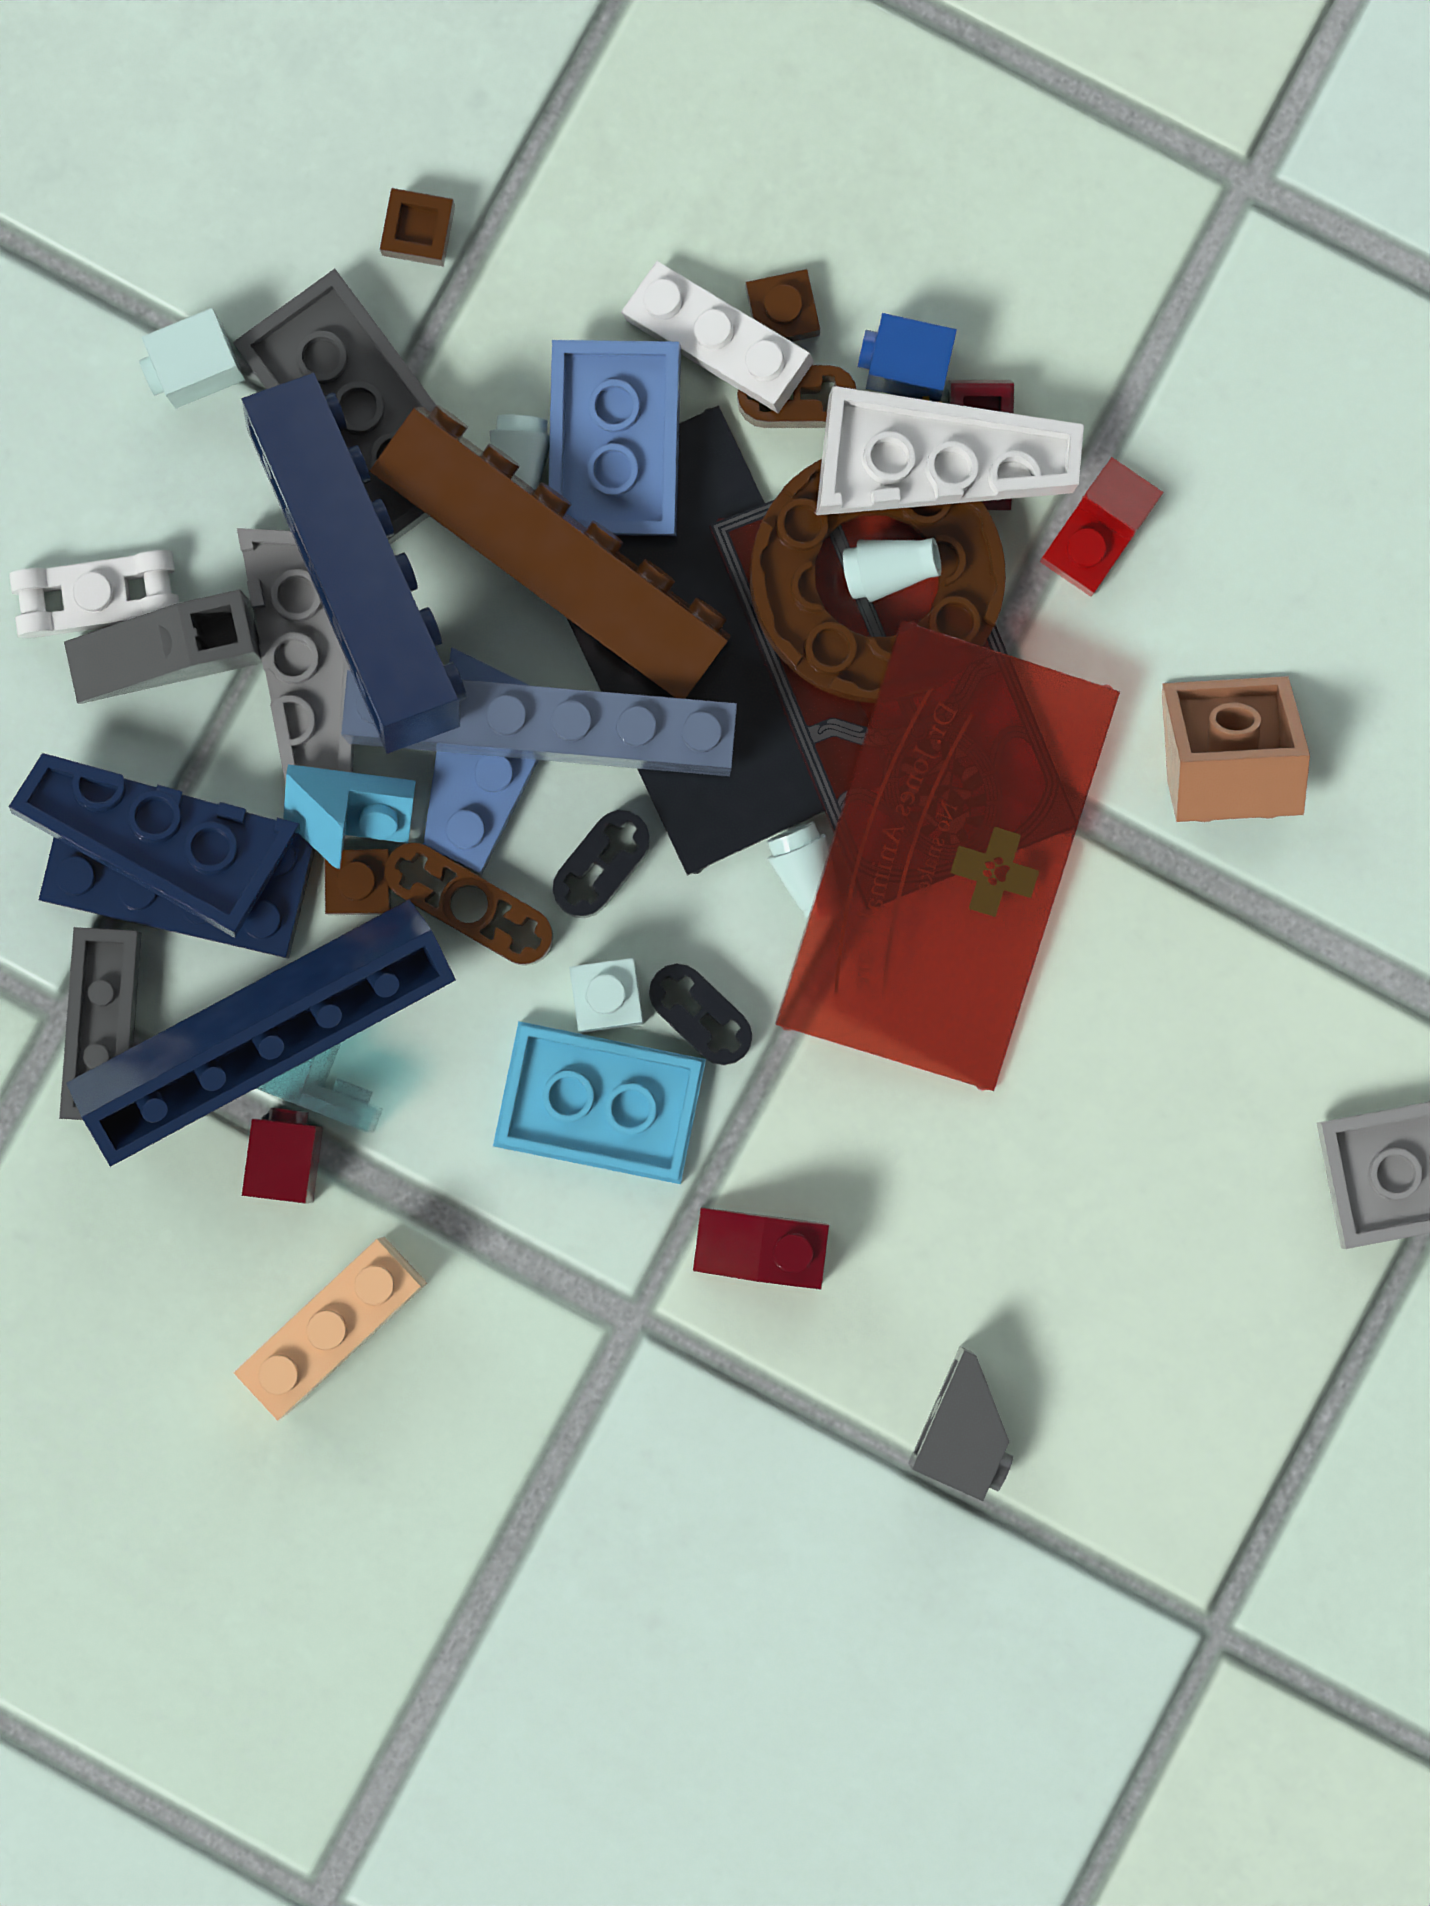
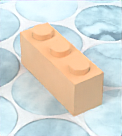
(330, 1328)

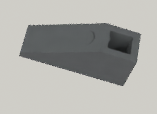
(165, 647)

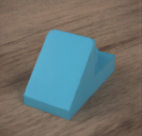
(347, 803)

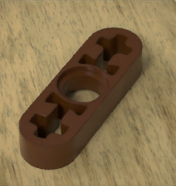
(420, 894)

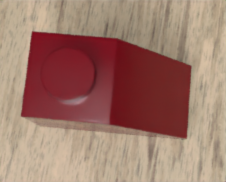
(761, 1248)

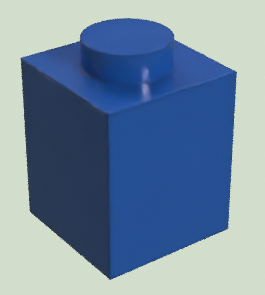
(907, 357)

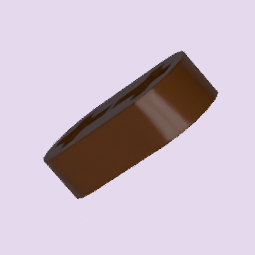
(797, 412)

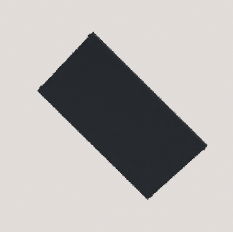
(768, 776)

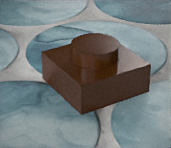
(417, 227)
(785, 305)
(358, 884)

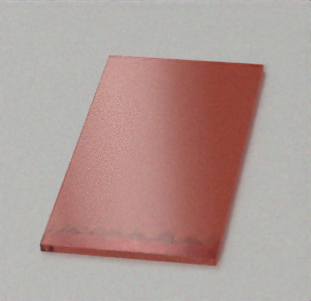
(947, 856)

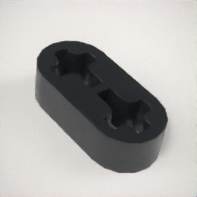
(613, 874)
(711, 1002)

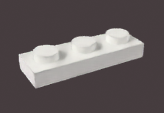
(718, 336)

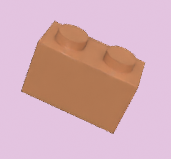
(1234, 749)

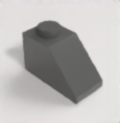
(964, 1433)

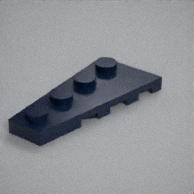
(177, 846)

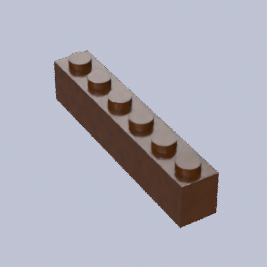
(550, 551)

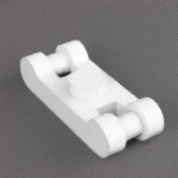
(92, 593)

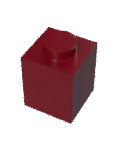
(282, 1157)

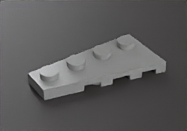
(297, 652)

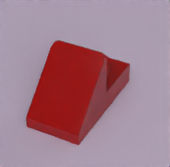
(1101, 526)

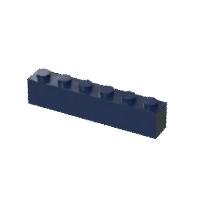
(352, 562)
(260, 1032)

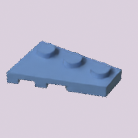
(471, 792)

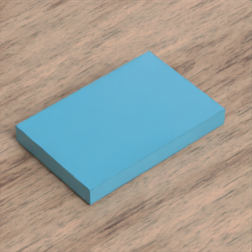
(599, 1102)

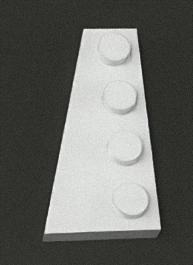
(929, 453)

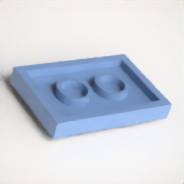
(616, 433)

